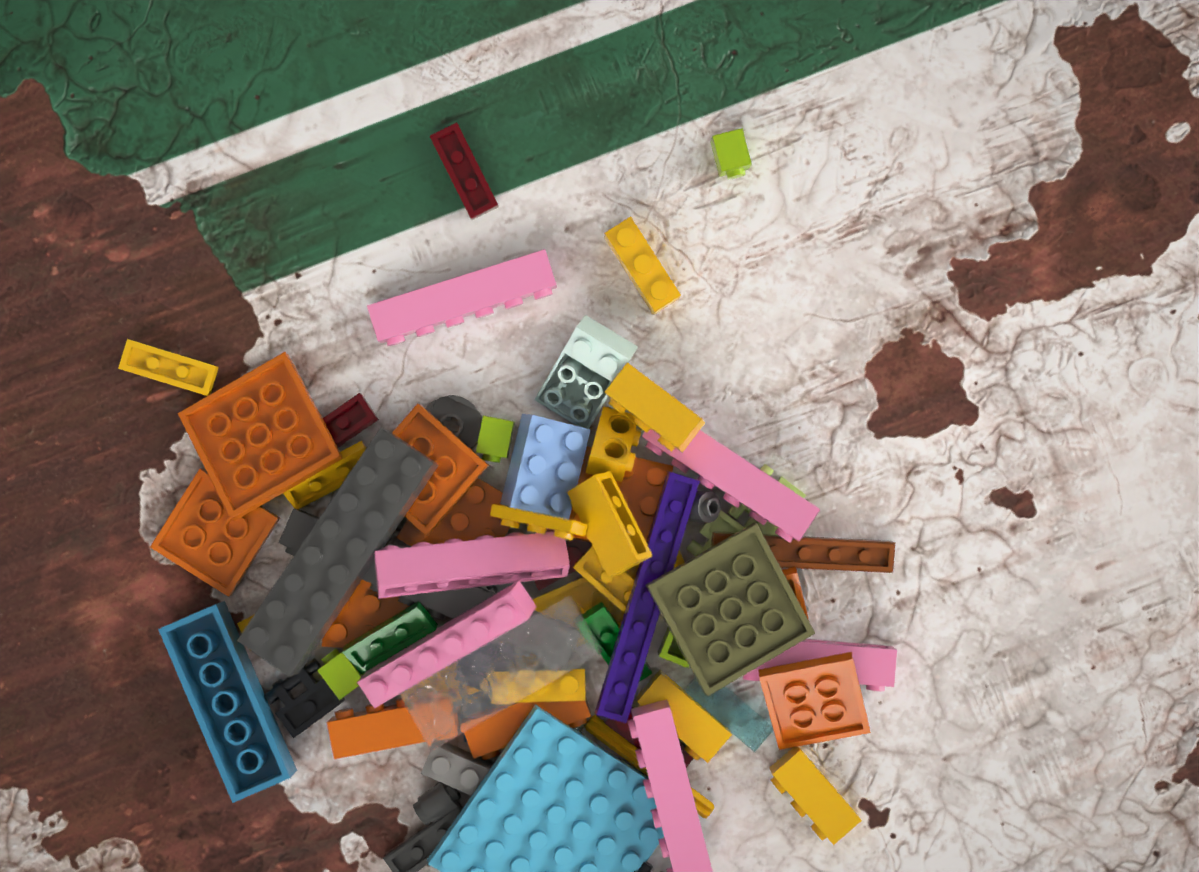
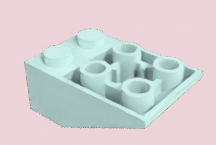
(585, 372)

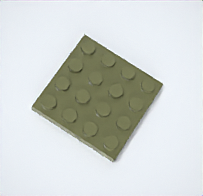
(730, 609)

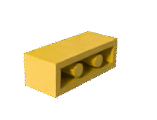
(642, 265)
(653, 408)
(609, 523)
(692, 722)
(813, 795)

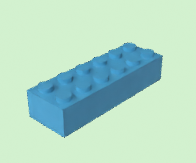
(228, 701)

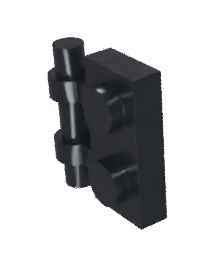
(309, 706)

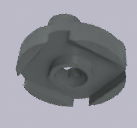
(464, 411)

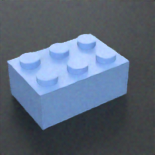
(544, 466)

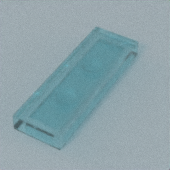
(733, 714)

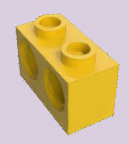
(611, 443)

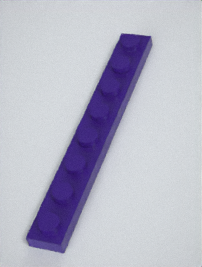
(641, 611)

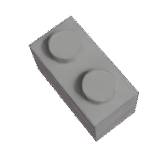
(456, 768)

